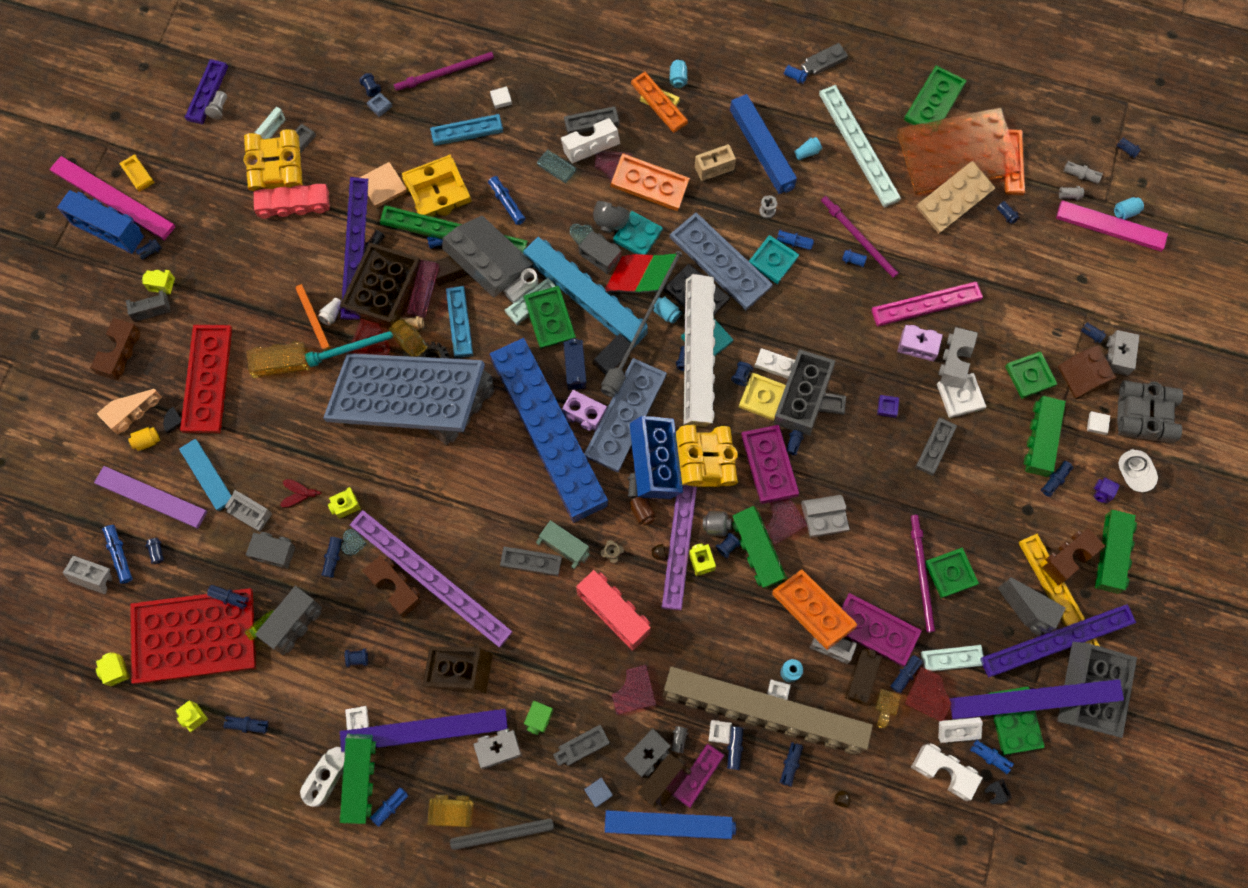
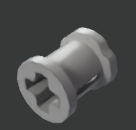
(770, 208)

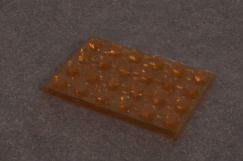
(945, 146)

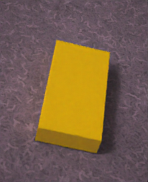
(136, 173)

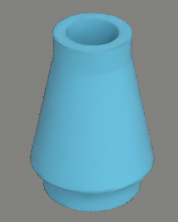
(809, 148)

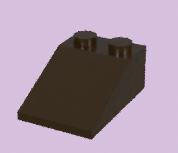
(458, 669)

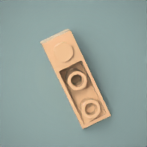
(126, 410)

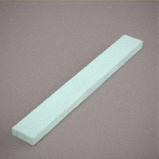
(859, 146)

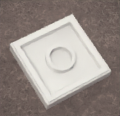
(962, 401)

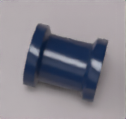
(370, 85)
(742, 373)
(728, 545)
(356, 658)

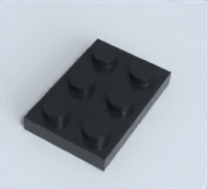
(677, 289)

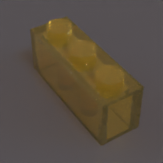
(277, 359)

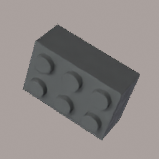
(289, 621)

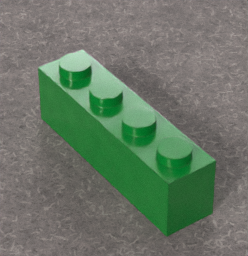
(1044, 436)
(759, 547)
(1115, 556)
(356, 778)

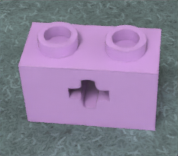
(910, 344)

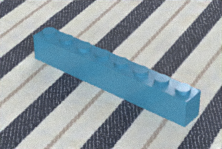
(584, 291)

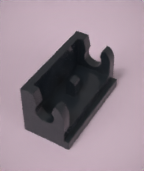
(612, 354)

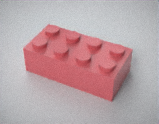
(613, 610)

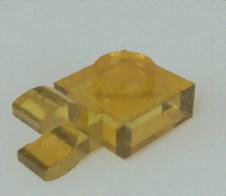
(888, 705)

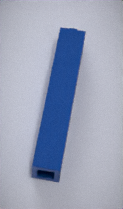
(763, 144)
(669, 825)

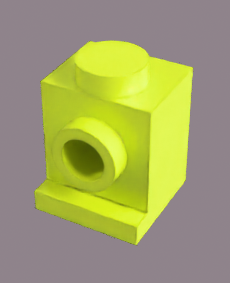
(158, 280)
(350, 506)
(705, 552)
(191, 716)

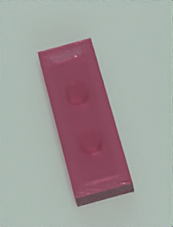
(423, 288)

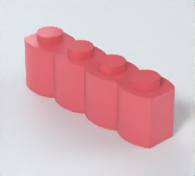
(296, 200)

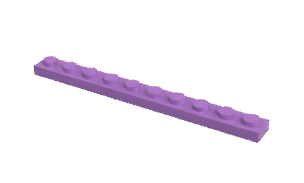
(431, 579)

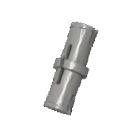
(1082, 172)

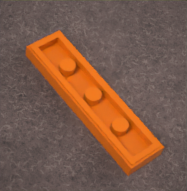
(659, 102)
(1015, 183)
(313, 318)

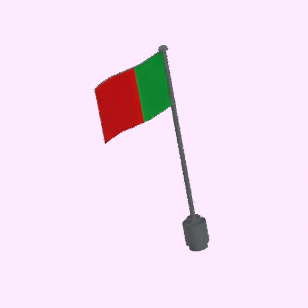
(637, 275)

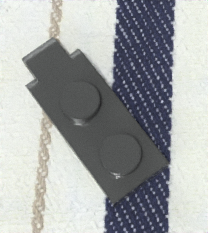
(824, 60)
(581, 746)

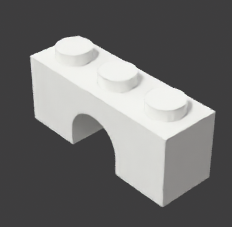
(580, 147)
(963, 780)

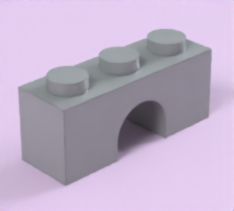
(961, 344)

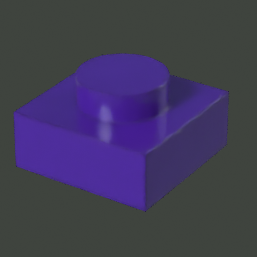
(888, 406)

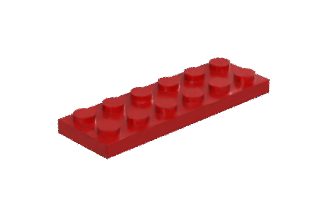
(206, 379)

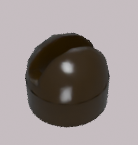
(659, 552)
(842, 799)

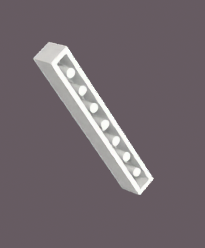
(699, 351)

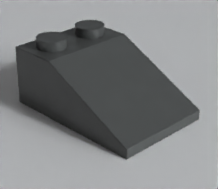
(1032, 608)

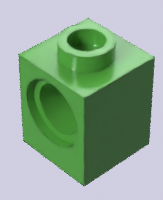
(538, 718)

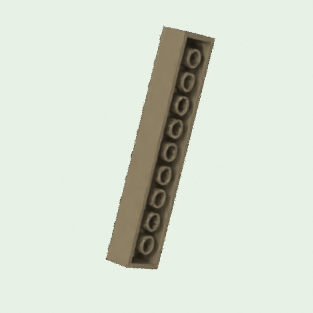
(767, 710)

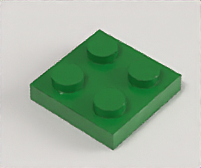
(1031, 375)
(951, 573)

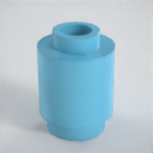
(678, 74)
(1128, 208)
(667, 310)
(789, 676)

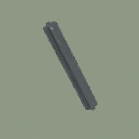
(501, 834)

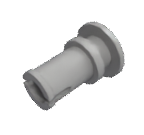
(215, 108)

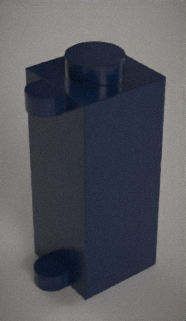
(575, 364)

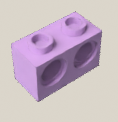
(587, 407)

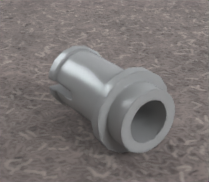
(1076, 193)

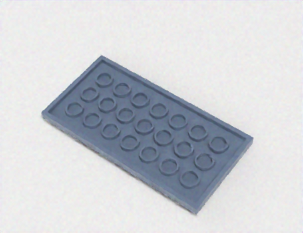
(405, 392)

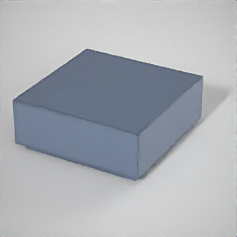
(379, 104)
(598, 792)

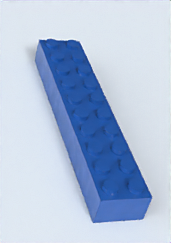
(549, 430)

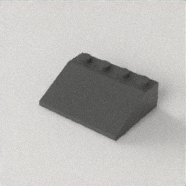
(486, 254)
(1096, 664)

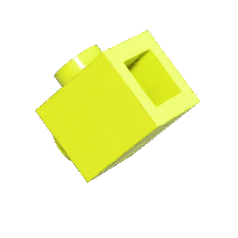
(112, 669)

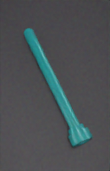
(314, 358)

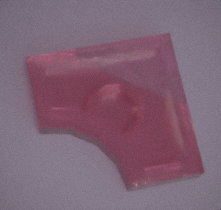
(608, 162)
(785, 521)
(635, 693)

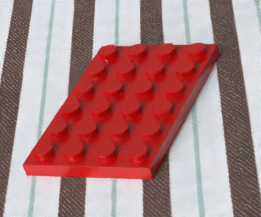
(190, 638)

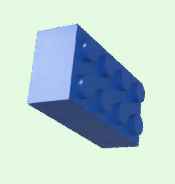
(101, 221)
(656, 457)

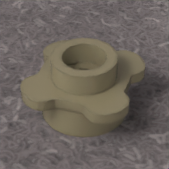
(613, 557)

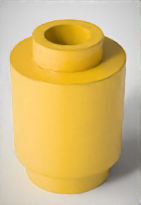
(144, 438)

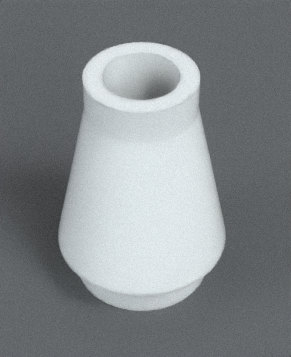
(330, 312)

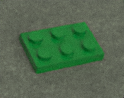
(549, 317)
(1018, 730)

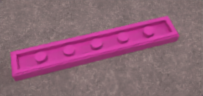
(1112, 226)
(927, 303)

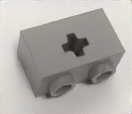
(1122, 352)
(489, 758)

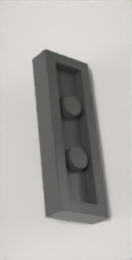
(584, 121)
(935, 446)
(531, 561)

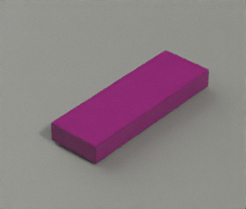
(701, 772)

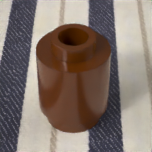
(642, 511)

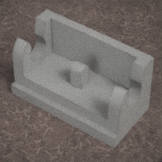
(248, 511)
(87, 574)
(840, 651)

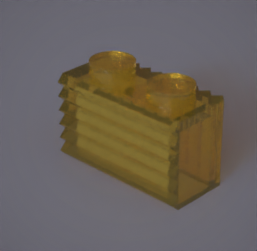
(408, 338)
(450, 812)

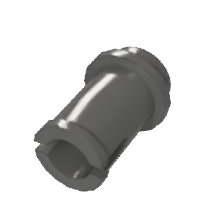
(632, 486)
(679, 739)

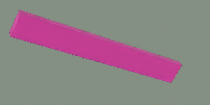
(112, 197)

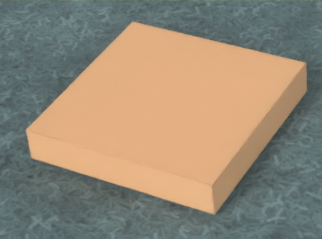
(384, 185)

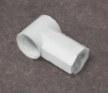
(520, 286)

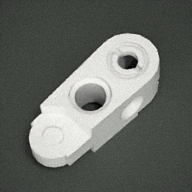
(334, 762)

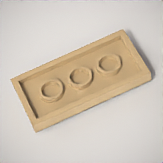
(955, 197)

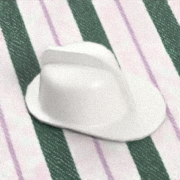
(1138, 470)

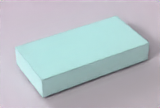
(271, 124)

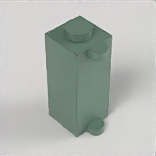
(564, 544)

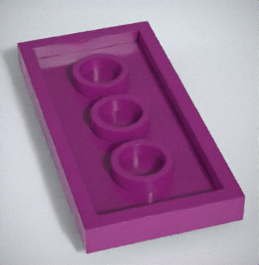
(769, 464)
(881, 630)

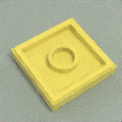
(762, 396)

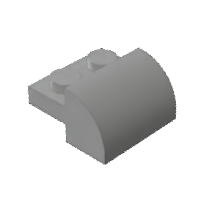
(825, 515)

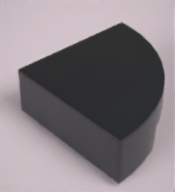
(171, 420)

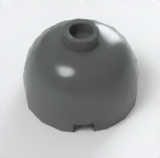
(610, 217)

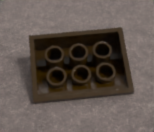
(381, 285)

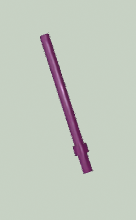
(411, 82)
(836, 212)
(917, 536)

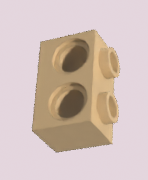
(715, 162)

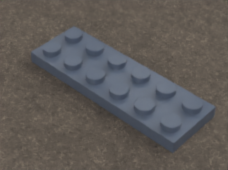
(721, 261)
(613, 436)

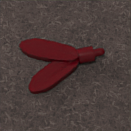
(300, 495)

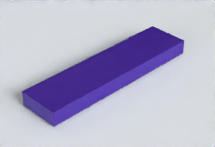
(206, 91)

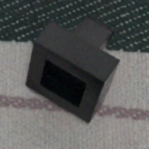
(1001, 791)

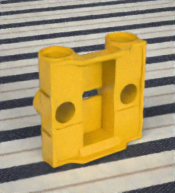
(273, 173)
(448, 182)
(706, 470)

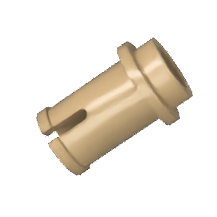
(416, 323)

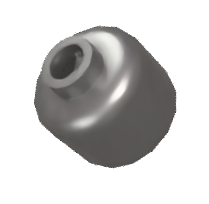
(717, 523)

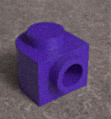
(1105, 490)

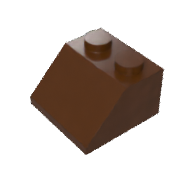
(1087, 372)

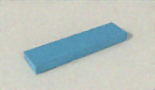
(466, 129)
(459, 322)
(206, 474)

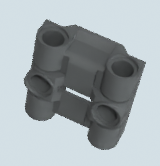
(1134, 411)

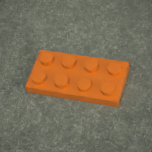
(649, 182)
(814, 609)

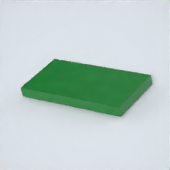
(935, 97)

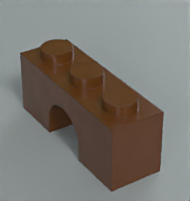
(113, 363)
(1062, 565)
(382, 572)

